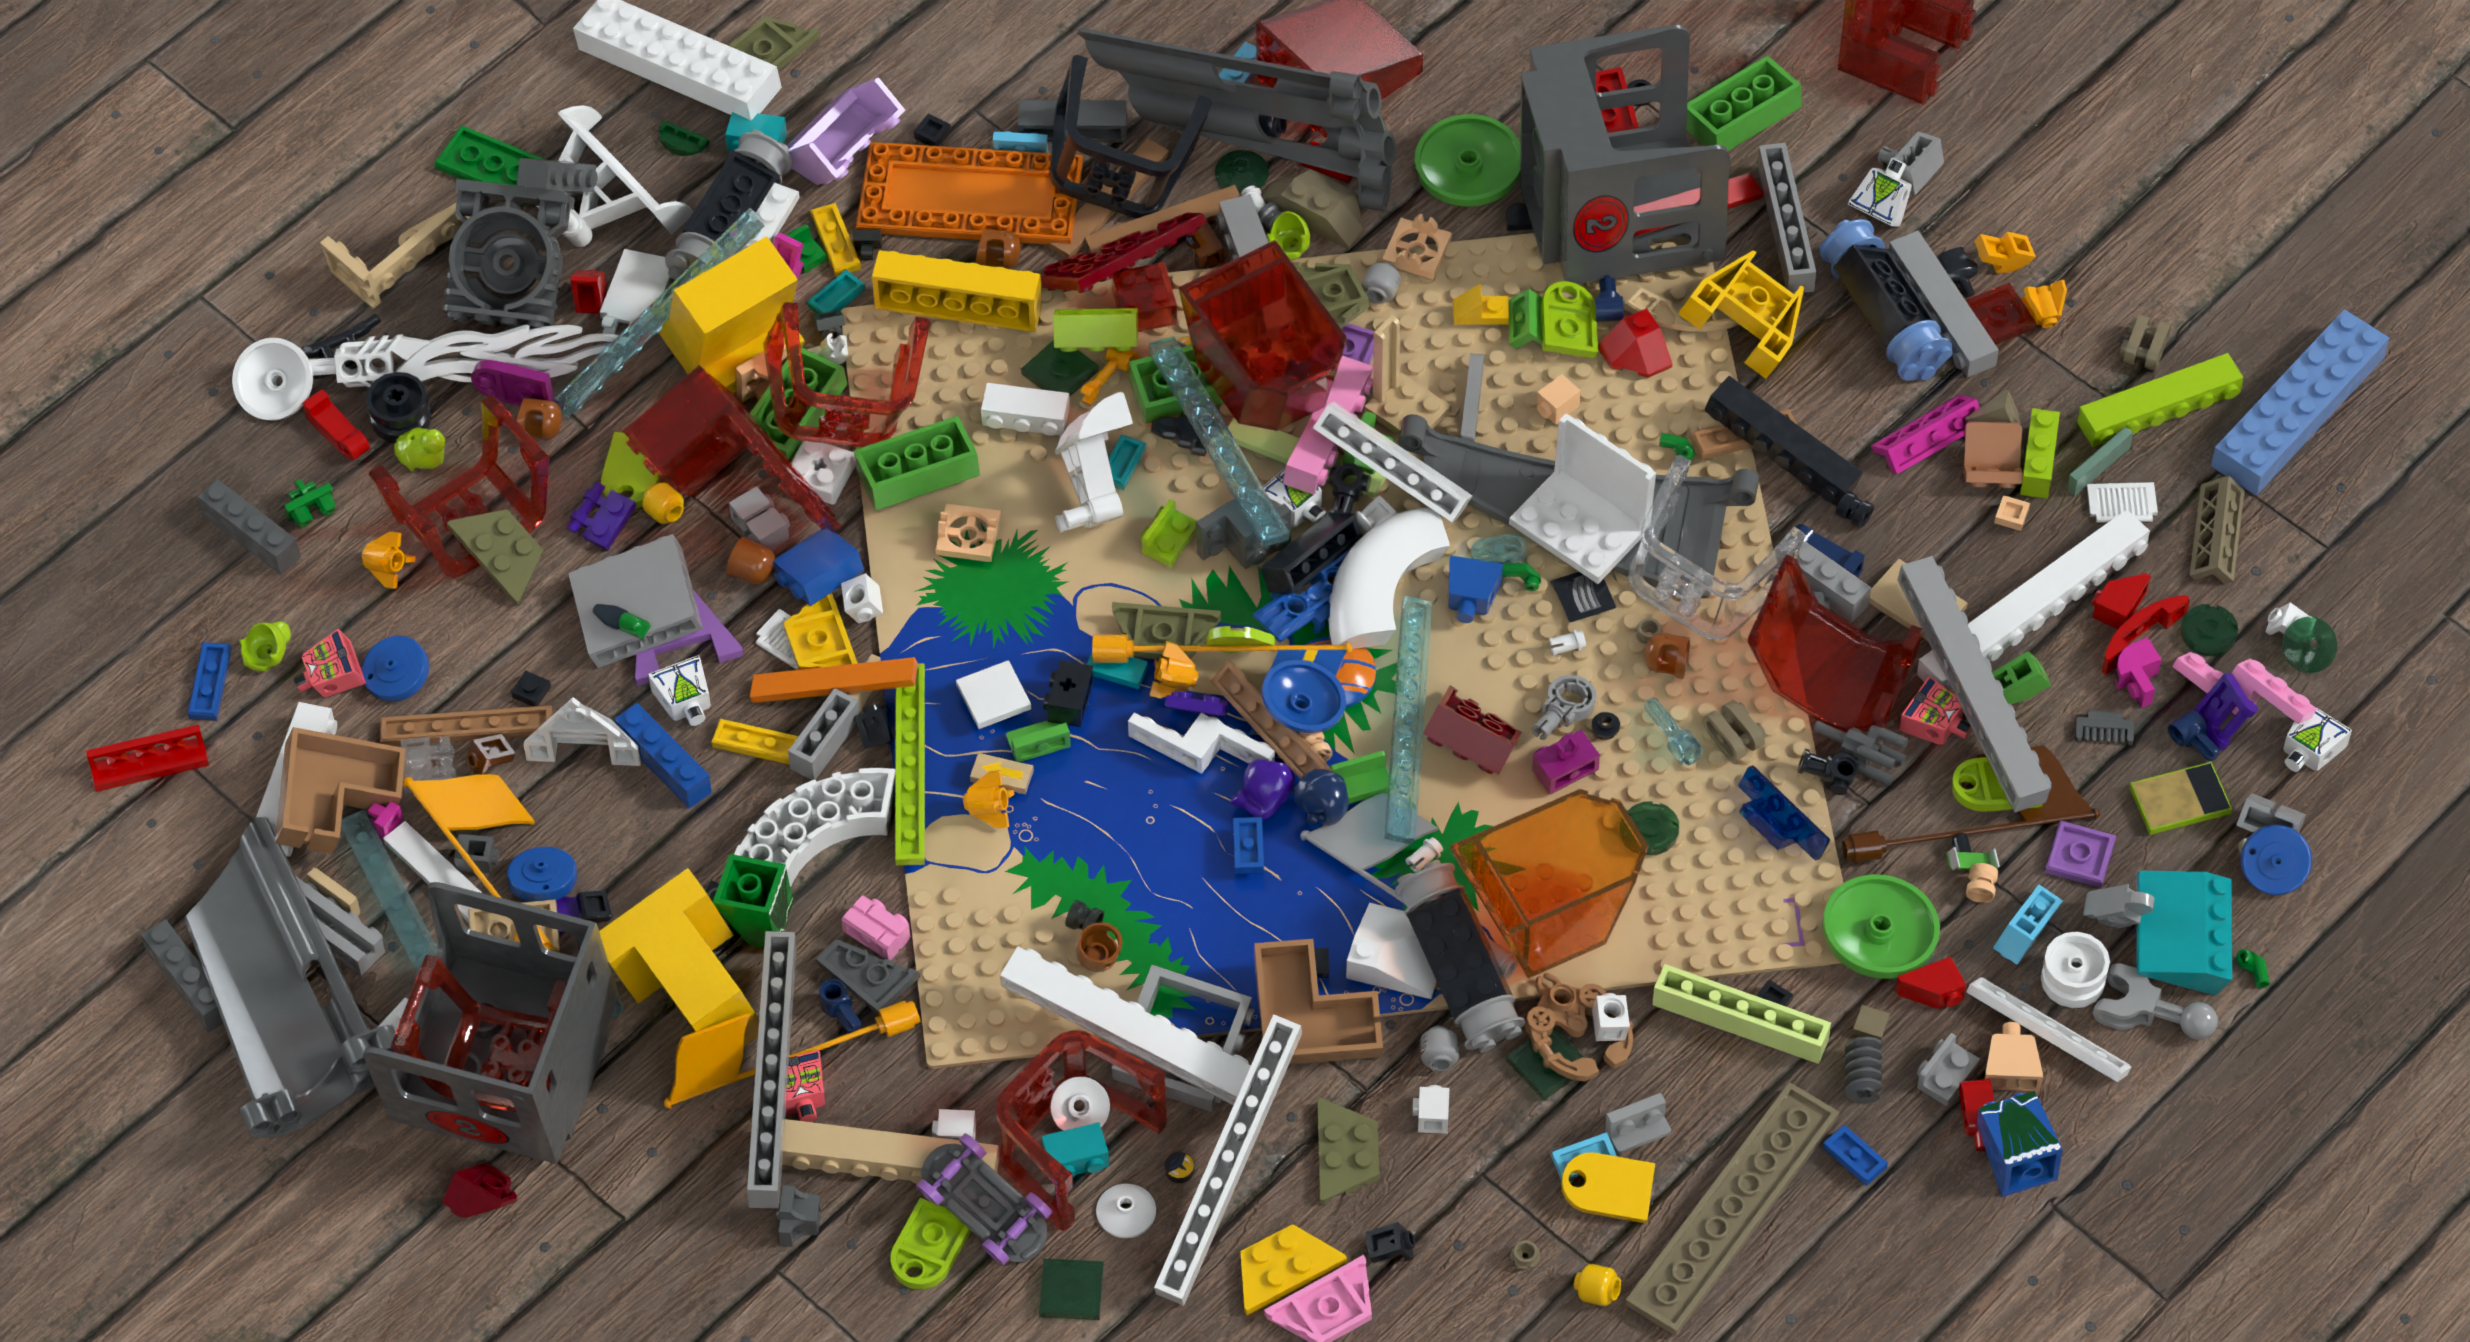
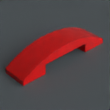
(2164, 611)

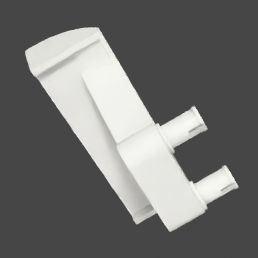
(579, 233)
(1088, 464)

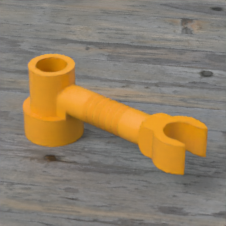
(1116, 360)

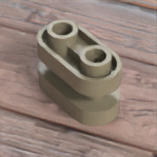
(2133, 349)
(1734, 730)

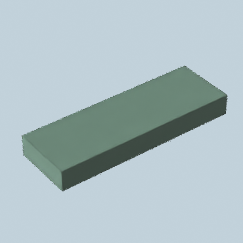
(2099, 461)

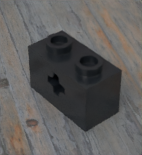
(1069, 693)

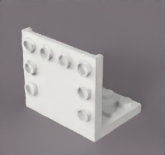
(1590, 503)

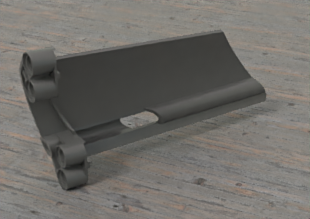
(255, 951)

